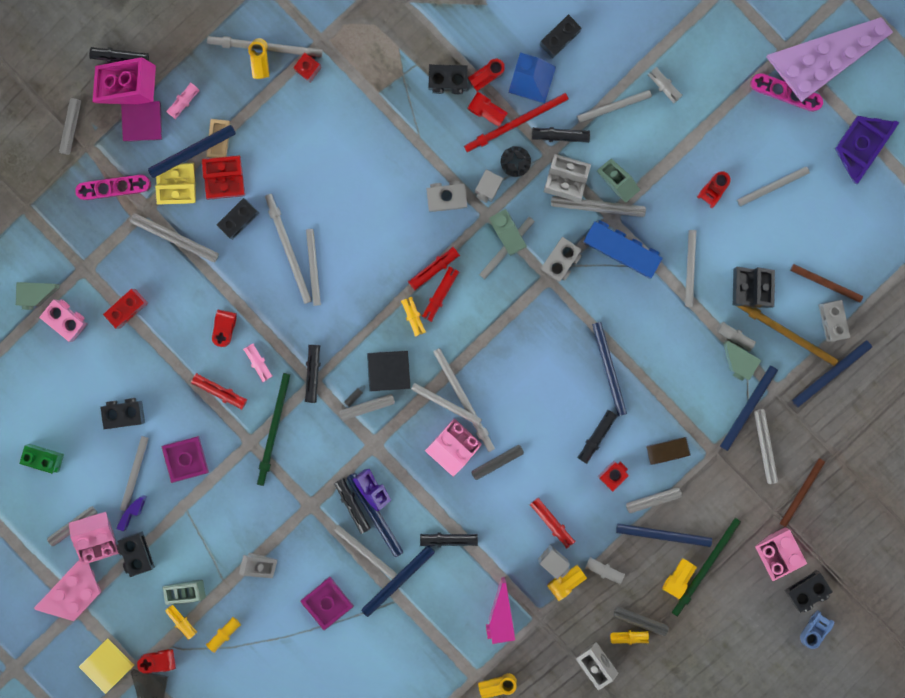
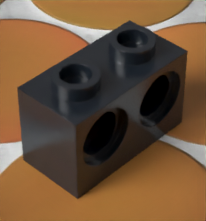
(560, 36)
(448, 73)
(237, 218)
(123, 418)
(141, 553)
(806, 586)

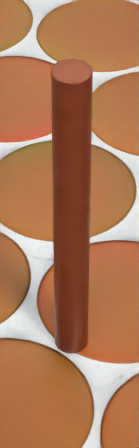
(826, 283)
(802, 492)

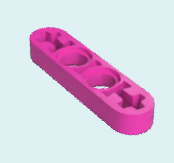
(785, 96)
(113, 187)

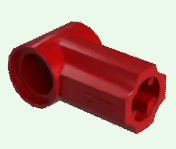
(485, 75)
(485, 108)

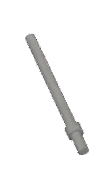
(228, 42)
(275, 213)
(482, 432)

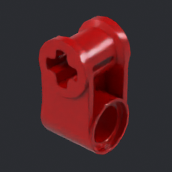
(713, 189)
(225, 324)
(160, 661)

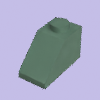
(618, 180)
(507, 232)
(33, 294)
(740, 361)

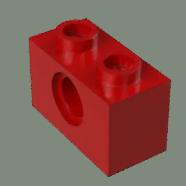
(125, 308)

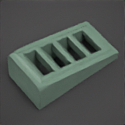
(196, 591)

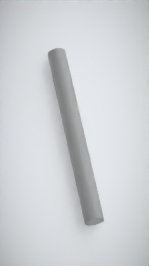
(614, 106)
(773, 186)
(502, 253)
(313, 267)
(690, 268)
(446, 404)
(134, 473)
(365, 552)

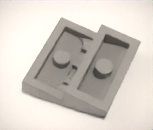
(567, 178)

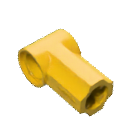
(259, 61)
(677, 582)
(563, 586)
(495, 686)

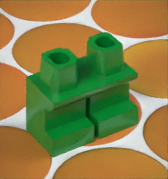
(41, 458)

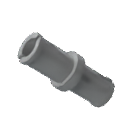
(665, 85)
(736, 336)
(605, 571)

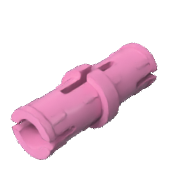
(183, 100)
(258, 362)

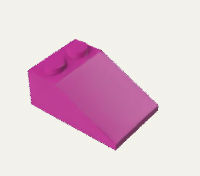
(124, 82)
(500, 620)

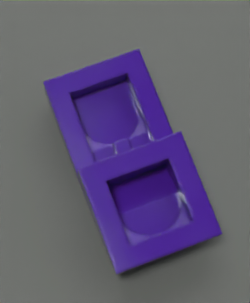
(372, 492)
(134, 509)

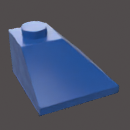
(532, 78)

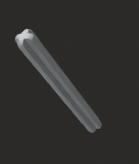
(598, 206)
(174, 237)

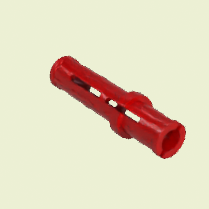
(435, 267)
(440, 294)
(226, 395)
(556, 528)

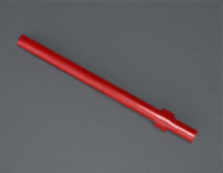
(483, 140)

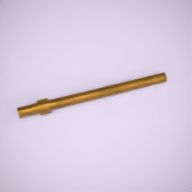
(755, 313)

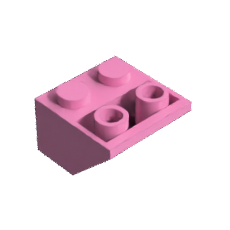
(453, 447)
(93, 538)
(780, 554)

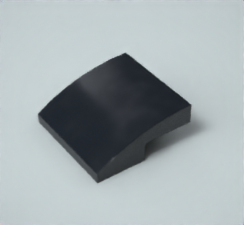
(753, 287)
(388, 371)

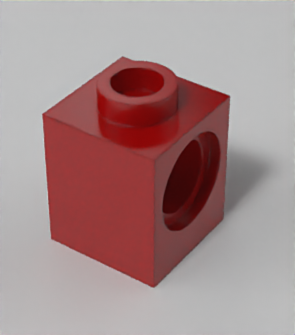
(307, 67)
(605, 475)

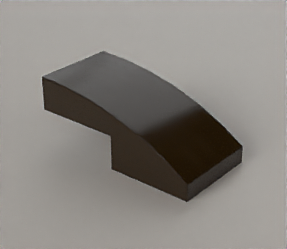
(668, 450)

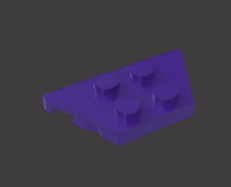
(863, 143)

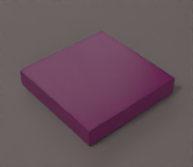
(141, 121)
(185, 459)
(327, 603)

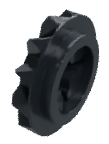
(524, 165)

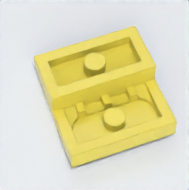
(177, 185)
(106, 665)

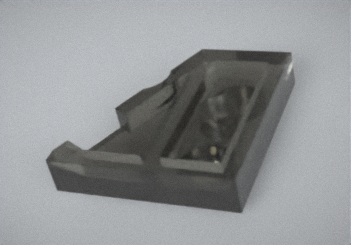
(149, 684)

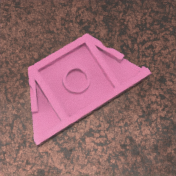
(71, 593)

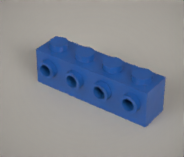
(622, 249)

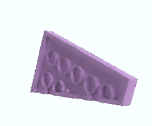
(820, 60)

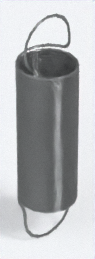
(353, 397)

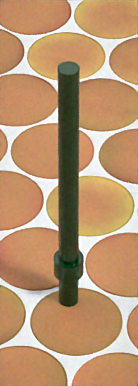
(265, 465)
(686, 598)

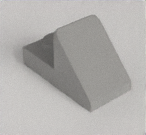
(257, 566)

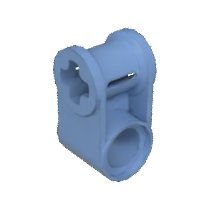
(817, 629)

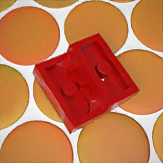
(223, 177)

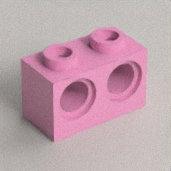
(61, 324)

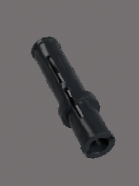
(115, 55)
(560, 135)
(312, 373)
(597, 436)
(348, 499)
(448, 539)

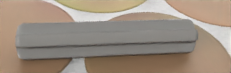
(70, 126)
(366, 407)
(654, 500)
(64, 531)

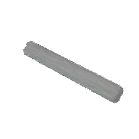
(766, 448)

